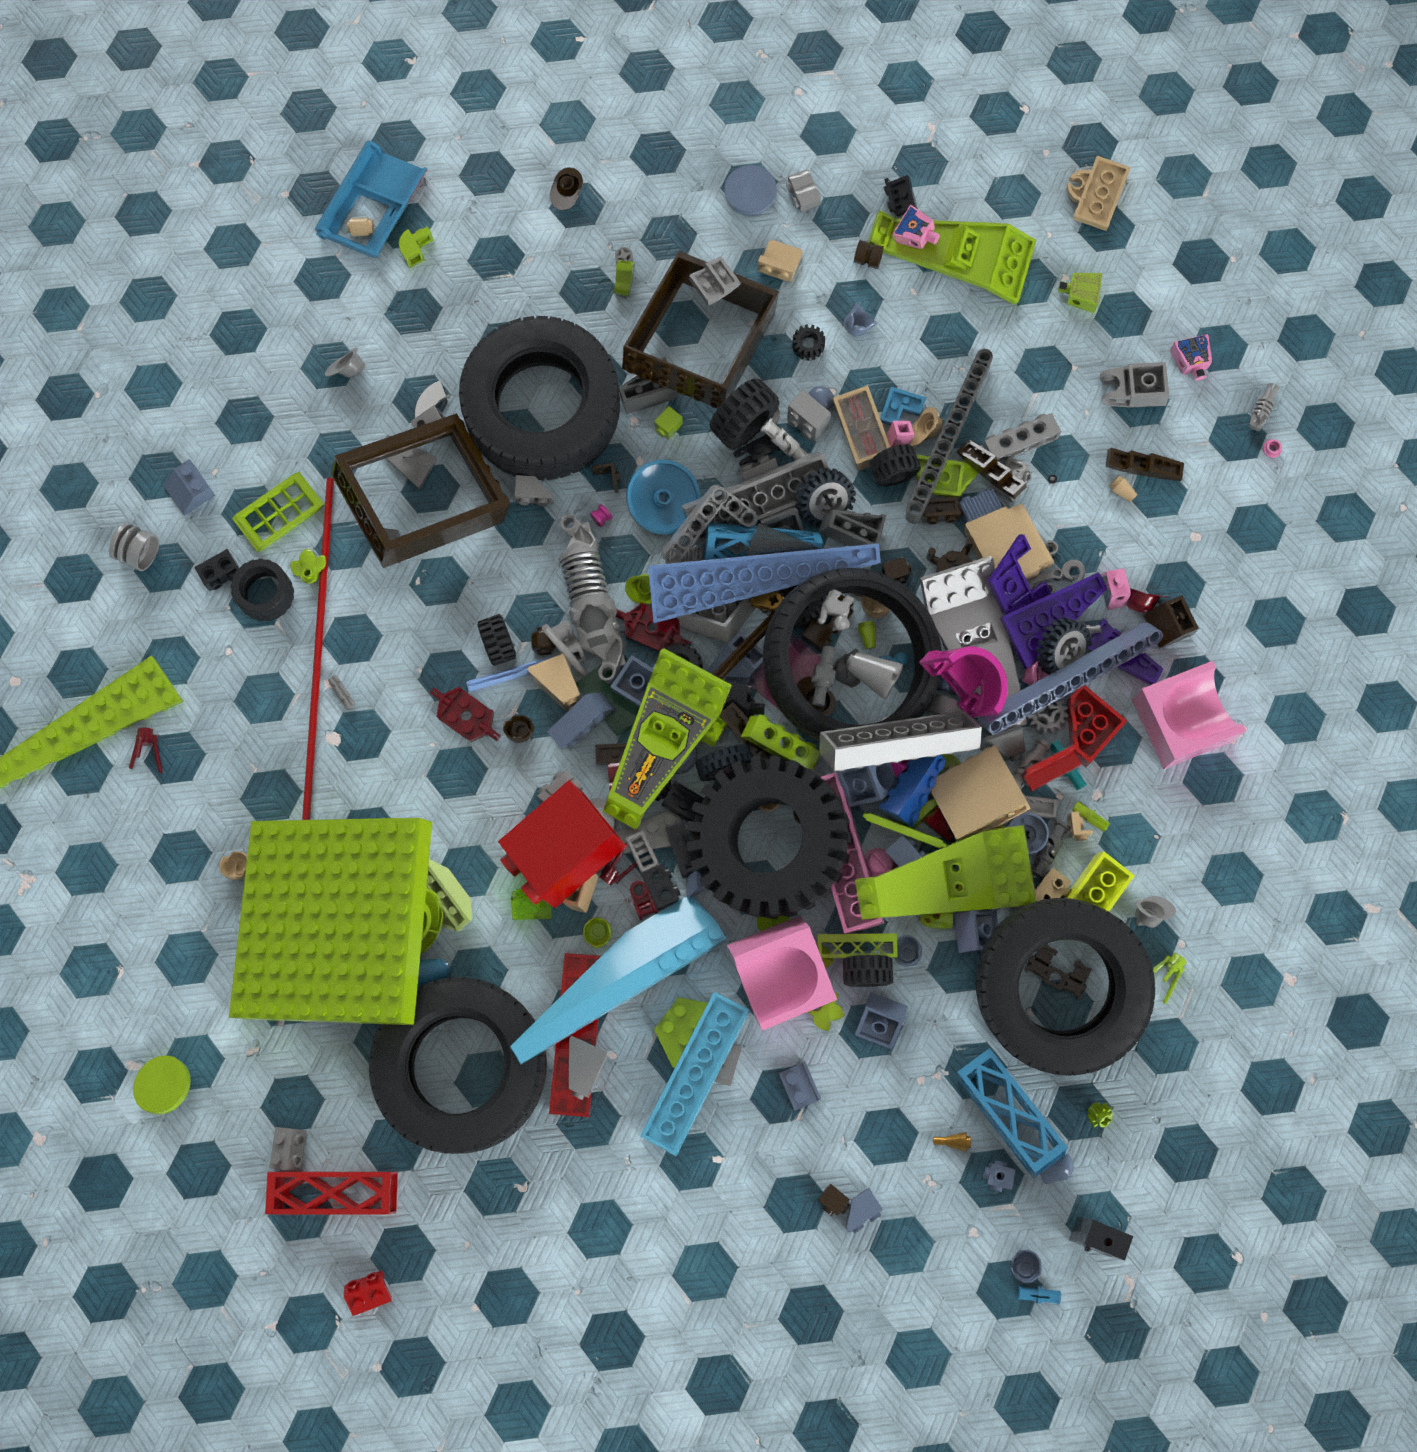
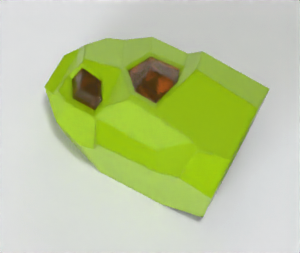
(939, 921)

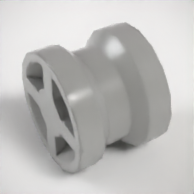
(623, 254)

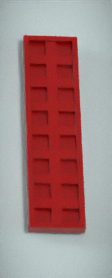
(561, 1099)

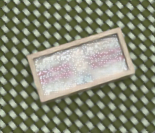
(861, 425)

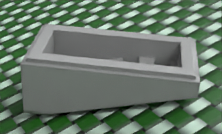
(629, 839)

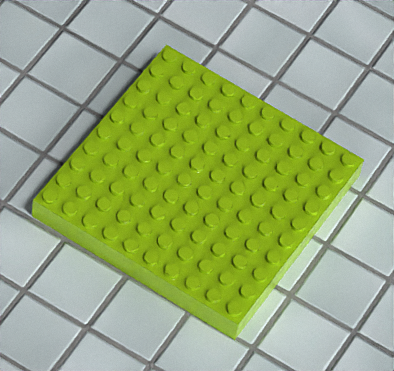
(332, 921)

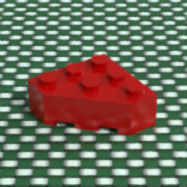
(1091, 723)

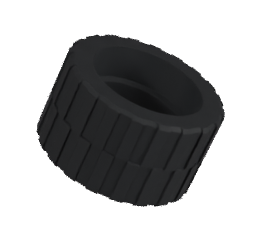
(247, 575)

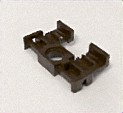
(1040, 967)

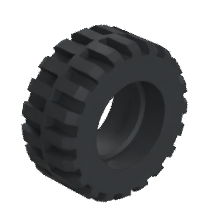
(744, 413)

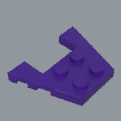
(1009, 581)

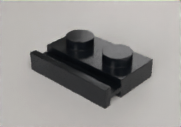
(681, 800)

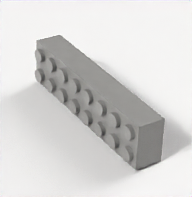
(764, 493)
(899, 740)

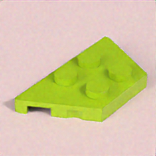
(954, 479)
(678, 1026)

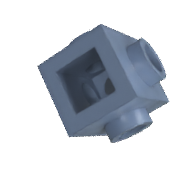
(1006, 1176)

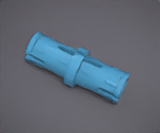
(1039, 1295)

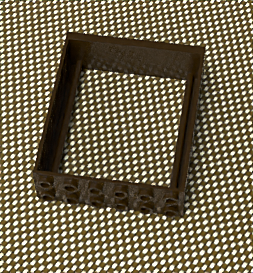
(748, 295)
(435, 535)

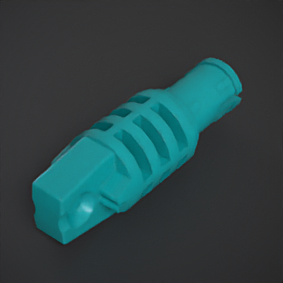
(1074, 775)

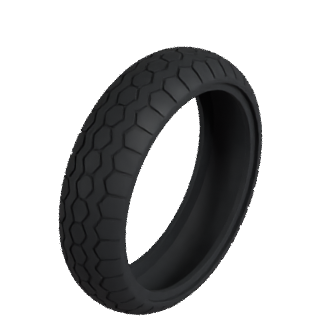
(855, 581)

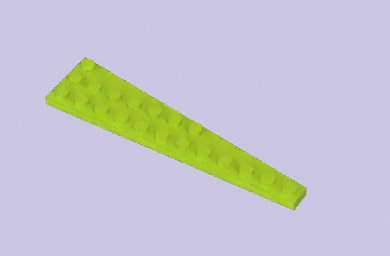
(116, 706)

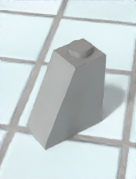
(584, 1066)

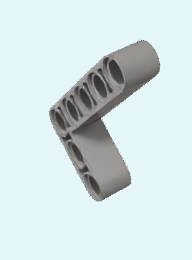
(704, 519)

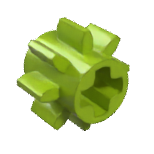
(1099, 1114)

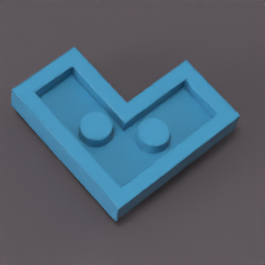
(899, 401)

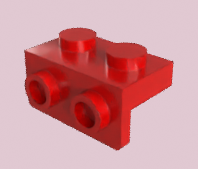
(366, 1293)

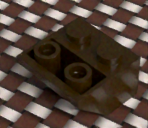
(1173, 620)

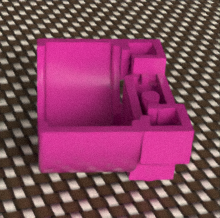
(966, 671)

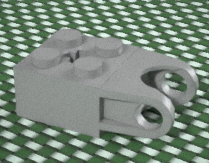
(1137, 385)

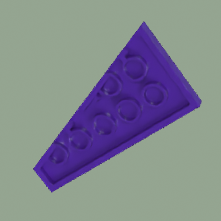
(1029, 622)

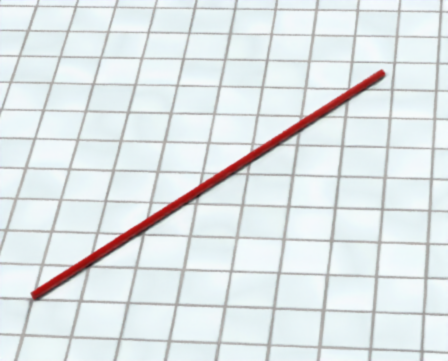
(318, 652)

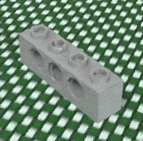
(1045, 423)

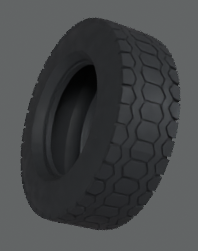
(527, 345)
(1115, 1026)
(394, 1075)

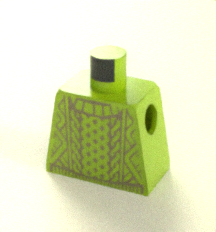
(1082, 290)

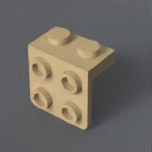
(780, 260)

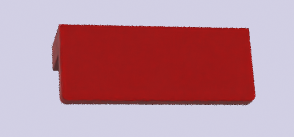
(1051, 768)

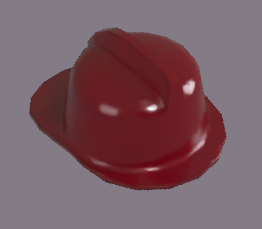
(1141, 601)

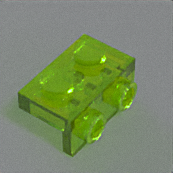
(525, 909)

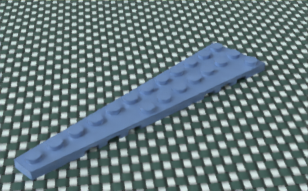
(705, 584)

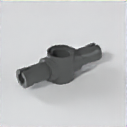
(823, 676)

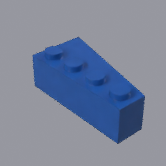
(912, 790)

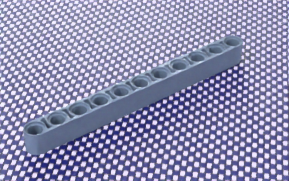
(1072, 677)

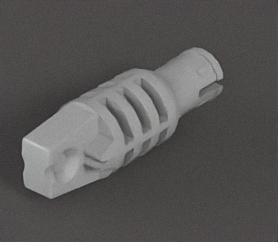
(1263, 407)

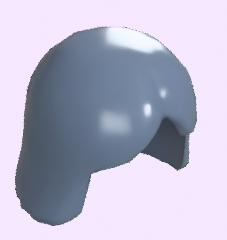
(860, 318)
(1059, 1171)

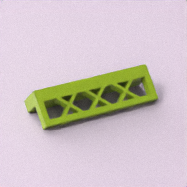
(856, 938)

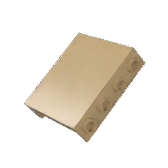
(978, 794)

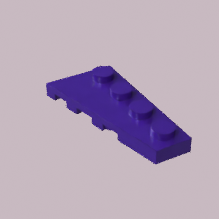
(1140, 666)

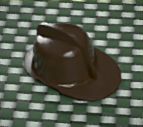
(566, 188)
(807, 690)

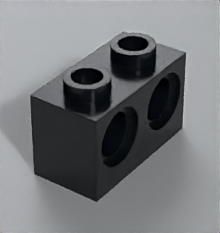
(216, 565)
(656, 889)

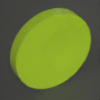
(161, 1085)

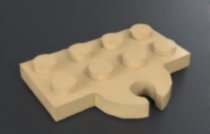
(1098, 192)

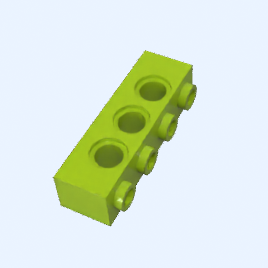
(755, 731)

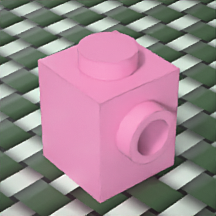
(900, 433)

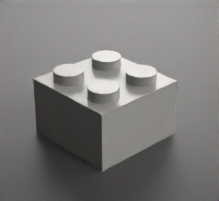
(808, 416)

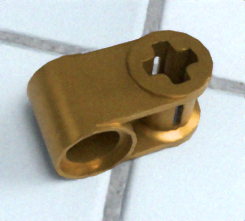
(766, 601)

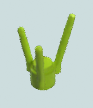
(1175, 966)

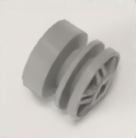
(134, 546)

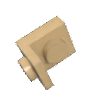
(1076, 824)

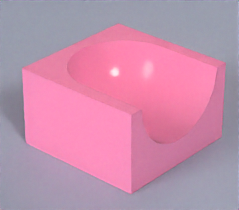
(1185, 716)
(782, 972)

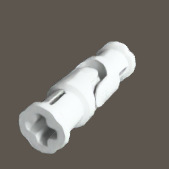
(783, 440)

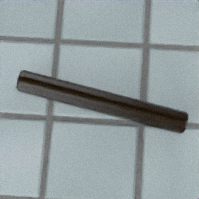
(743, 649)

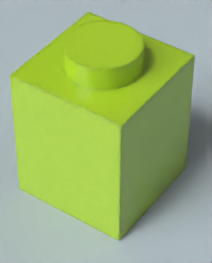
(668, 423)

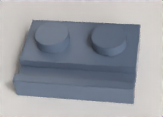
(799, 1086)

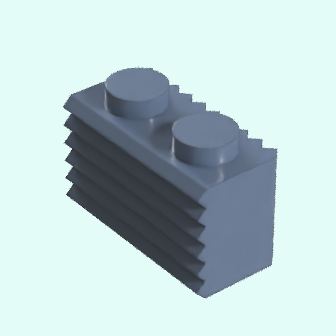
(979, 505)

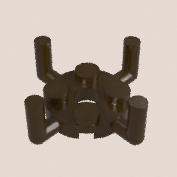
(951, 558)

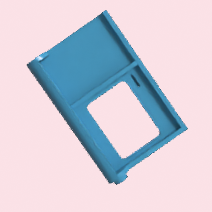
(379, 179)

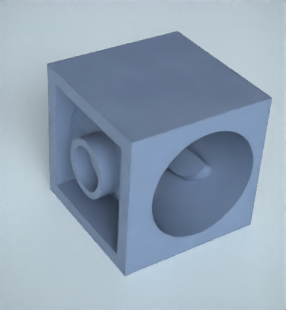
(867, 783)

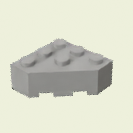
(720, 621)

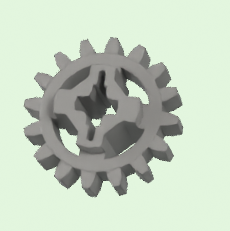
(1048, 722)

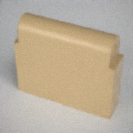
(998, 530)

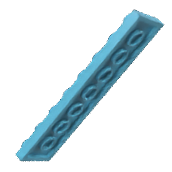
(695, 1073)

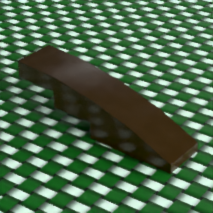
(1144, 465)
(993, 471)
(736, 722)

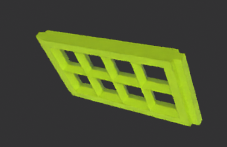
(306, 490)
(904, 830)

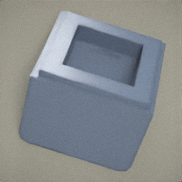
(694, 885)

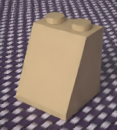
(556, 681)

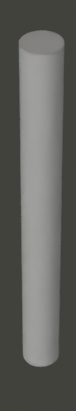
(564, 650)

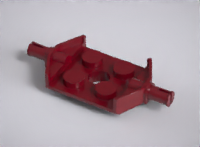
(636, 628)
(456, 702)

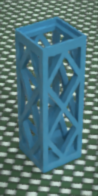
(720, 531)
(1012, 1089)

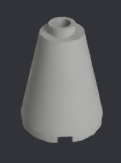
(875, 672)

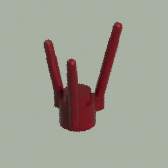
(143, 738)
(609, 874)

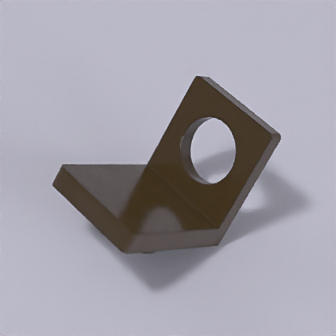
(609, 468)

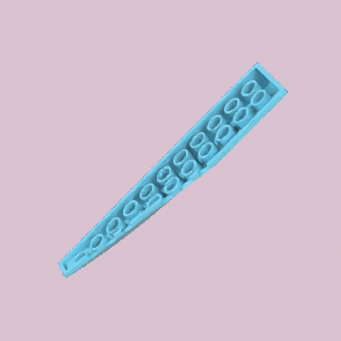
(626, 969)

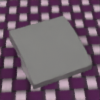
(714, 280)

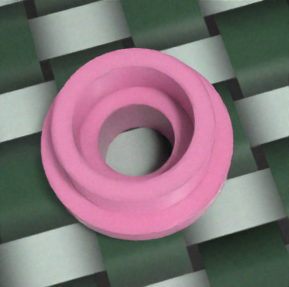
(1276, 445)

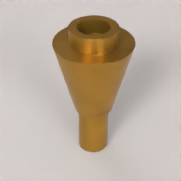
(957, 1141)

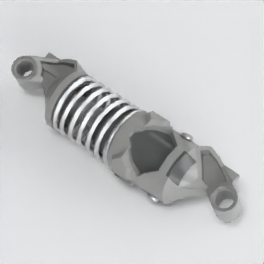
(591, 605)

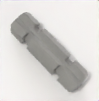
(341, 692)

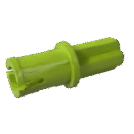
(1091, 817)

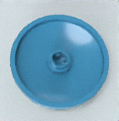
(657, 495)

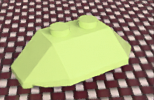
(453, 898)

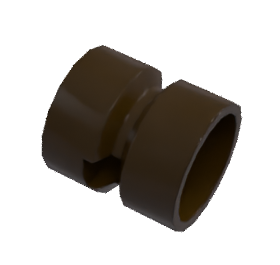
(868, 254)

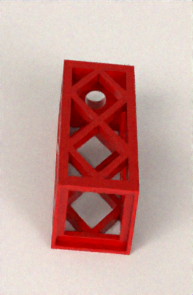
(278, 1193)

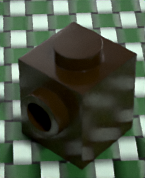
(897, 569)
(834, 1201)

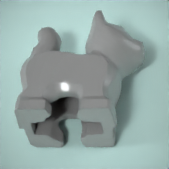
(836, 608)

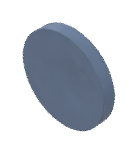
(750, 190)

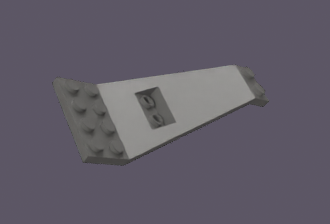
(964, 606)

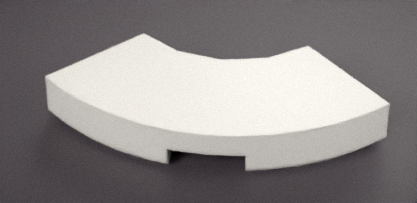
(431, 396)

